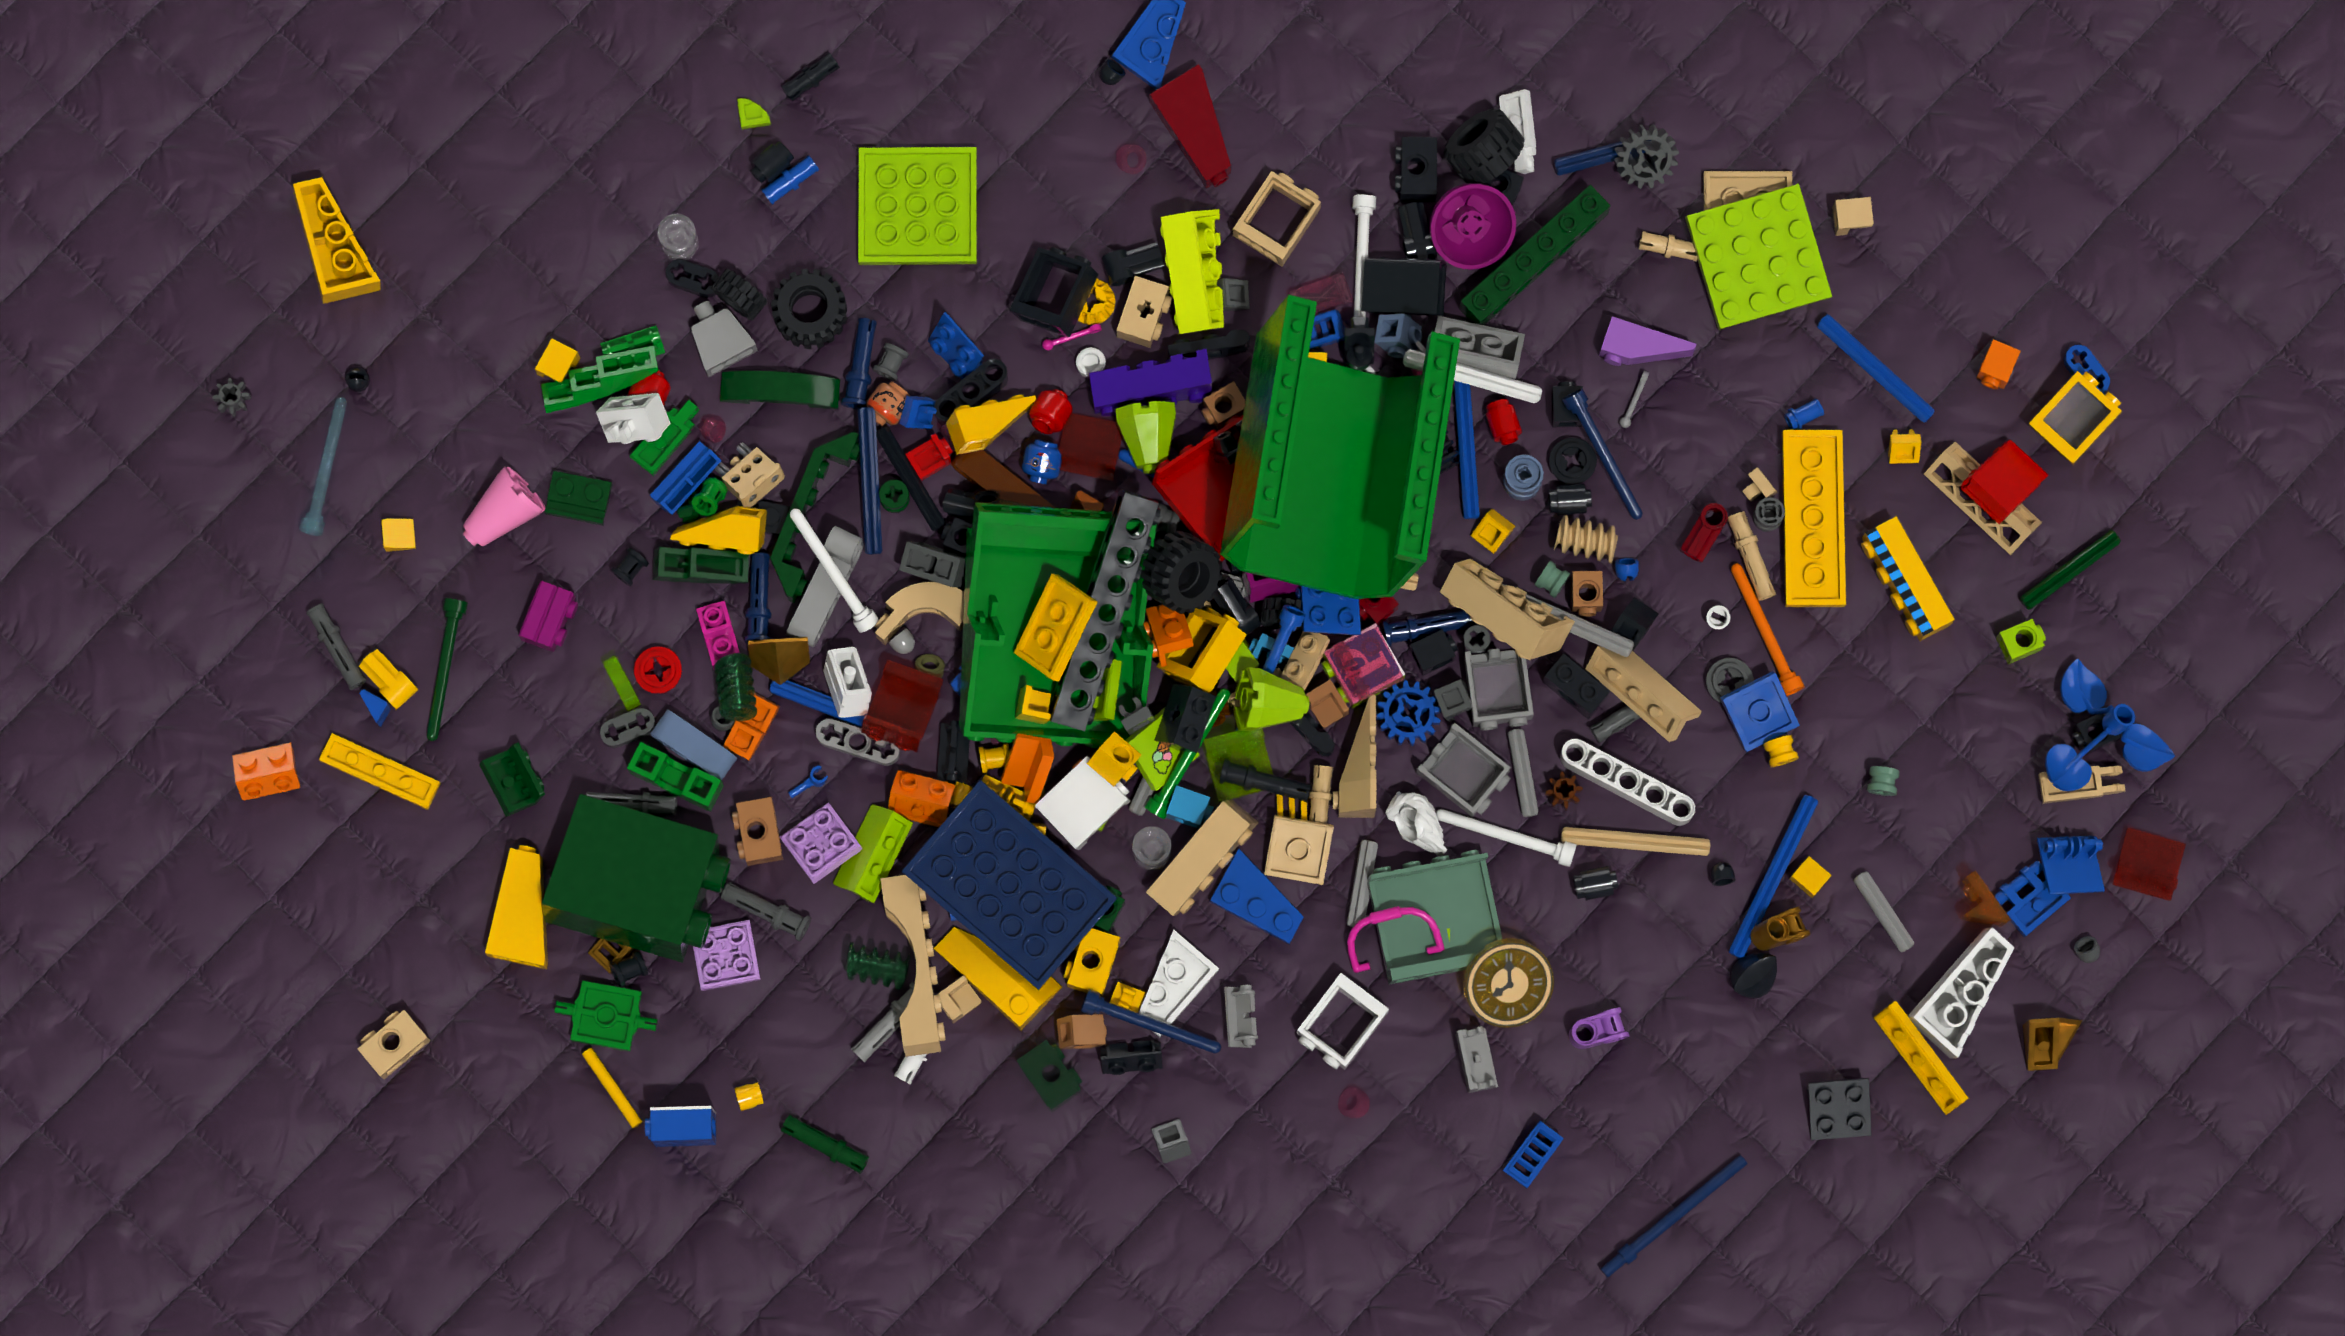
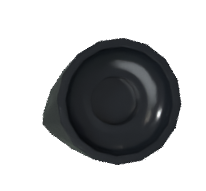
(1754, 975)

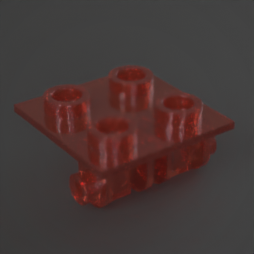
(1090, 446)
(2149, 864)

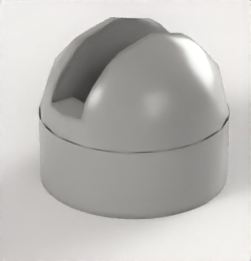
(903, 642)

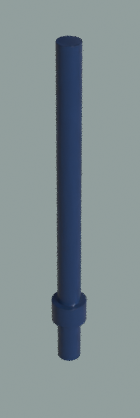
(1628, 1253)

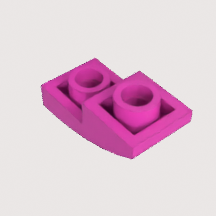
(717, 631)

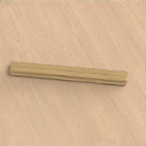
(1636, 841)

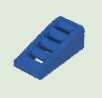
(1328, 339)
(1550, 1135)

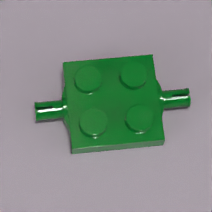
(606, 1016)

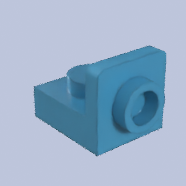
(1265, 644)

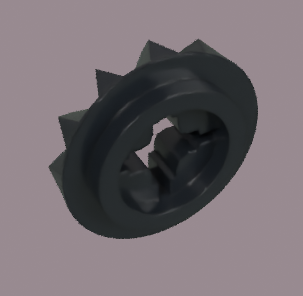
(1570, 447)

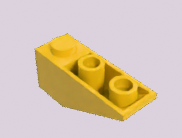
(979, 426)
(733, 528)

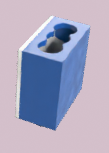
(681, 1126)

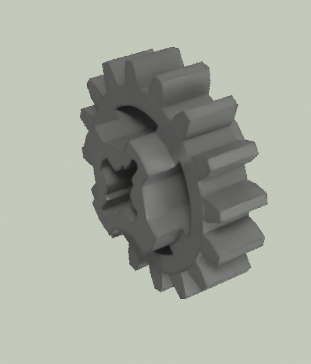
(1658, 148)

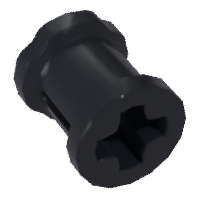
(629, 566)
(628, 968)

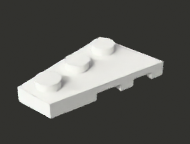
(1177, 980)

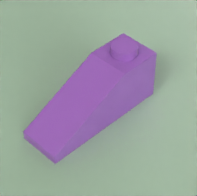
(1636, 344)

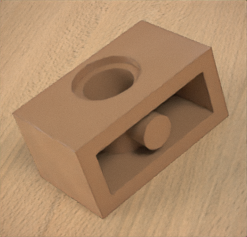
(768, 846)

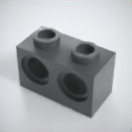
(934, 564)

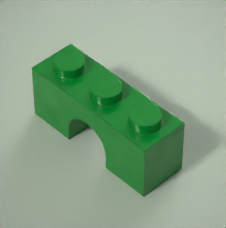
(674, 777)

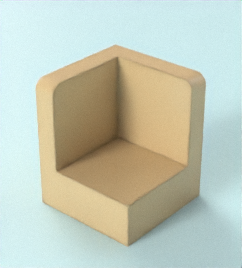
(1852, 214)
(958, 999)

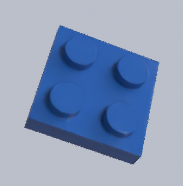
(1759, 711)

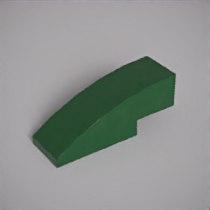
(700, 566)

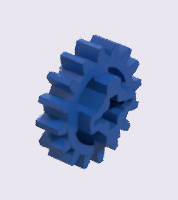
(1420, 707)

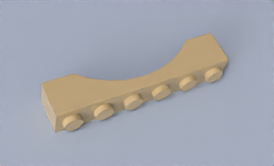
(918, 1022)

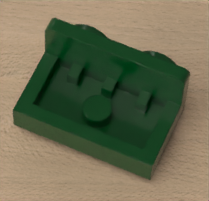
(513, 779)

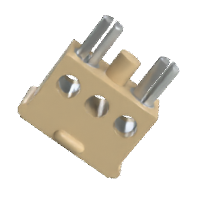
(751, 476)

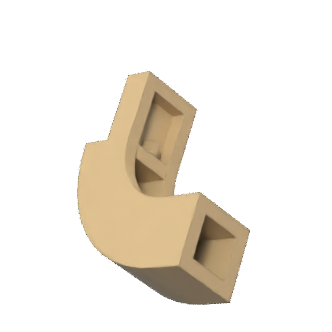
(918, 599)

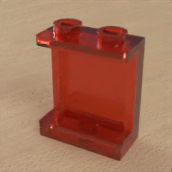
(902, 706)

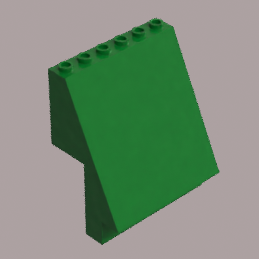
(1006, 570)

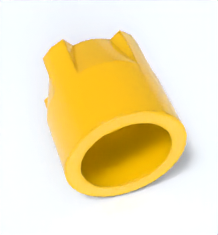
(960, 792)
(748, 1096)

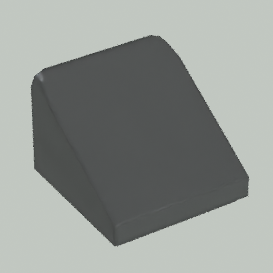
(1234, 294)
(1171, 1141)

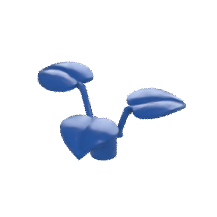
(2142, 746)

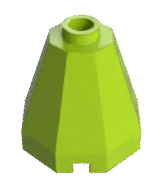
(1147, 432)
(1267, 700)

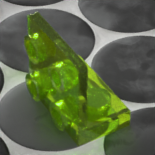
(1240, 748)

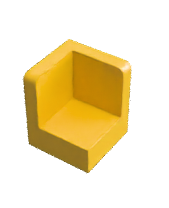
(557, 361)
(1033, 705)

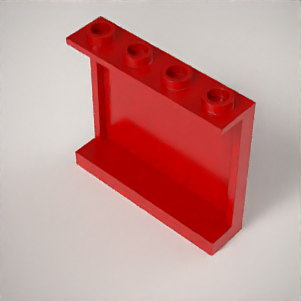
(1199, 486)

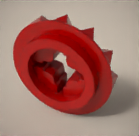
(645, 664)

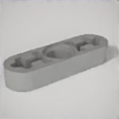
(834, 742)

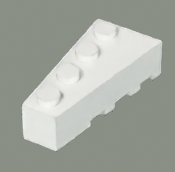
(1956, 1000)

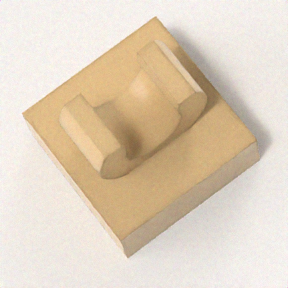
(1759, 485)

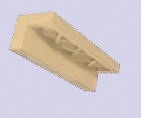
(1961, 465)

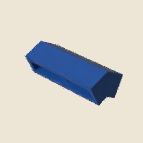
(685, 478)

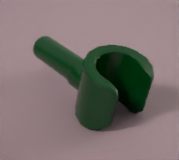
(687, 511)

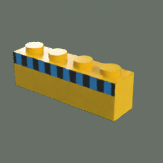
(1907, 579)

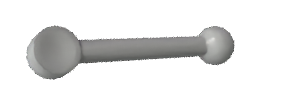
(1625, 421)

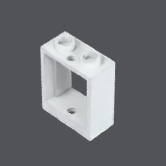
(1358, 996)

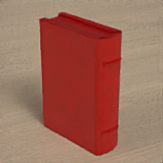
(2003, 481)

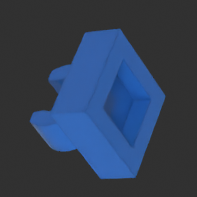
(918, 412)

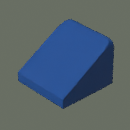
(378, 707)

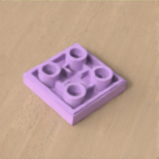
(821, 843)
(727, 957)

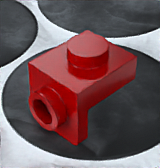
(930, 457)

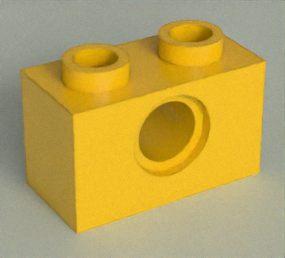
(1105, 948)

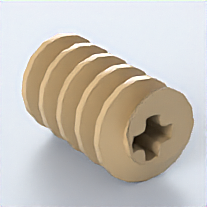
(1586, 538)

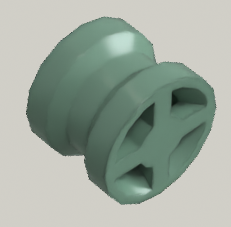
(1552, 579)
(1883, 781)

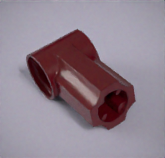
(1703, 534)

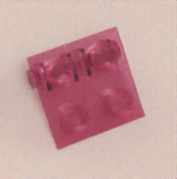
(1364, 665)

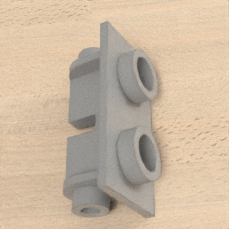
(1240, 1027)

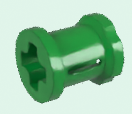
(709, 496)

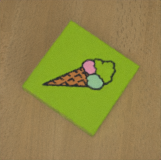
(1156, 758)

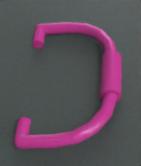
(1386, 915)

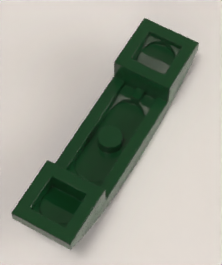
(780, 388)

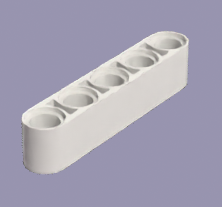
(1642, 782)

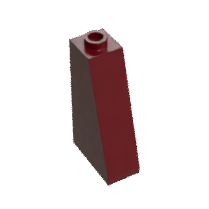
(1191, 120)

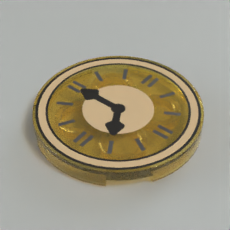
(1508, 983)

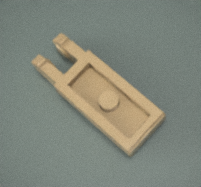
(2091, 790)

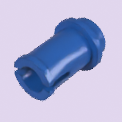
(1803, 414)

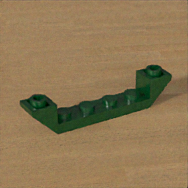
(839, 450)

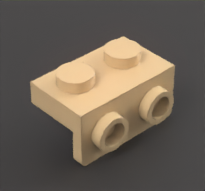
(1305, 659)

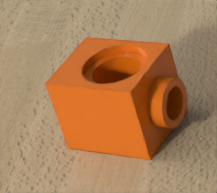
(1998, 365)

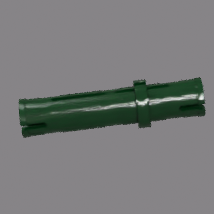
(825, 1144)

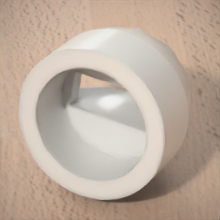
(1715, 623)

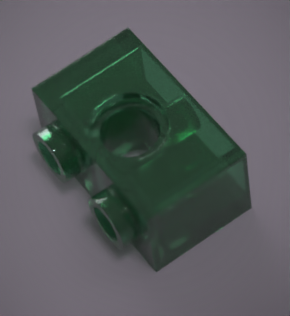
(1052, 1093)

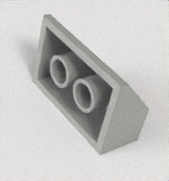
(1484, 346)

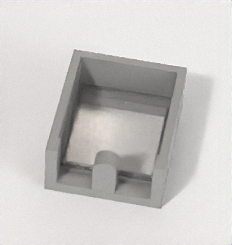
(1498, 689)
(1465, 771)

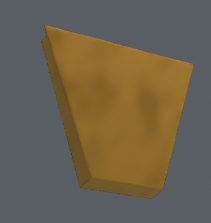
(779, 657)
(2047, 1041)

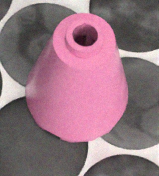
(502, 508)

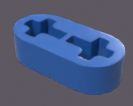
(2090, 362)

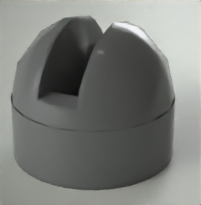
(716, 717)
(2087, 949)

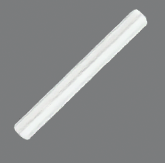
(1482, 379)

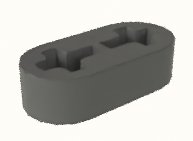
(629, 735)

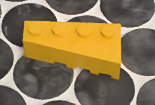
(335, 254)

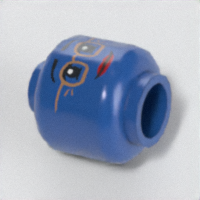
(1042, 461)

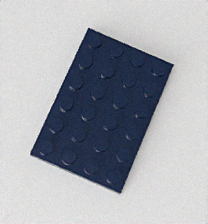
(1009, 884)

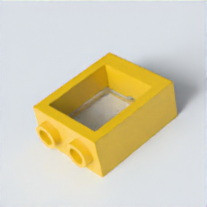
(2078, 415)

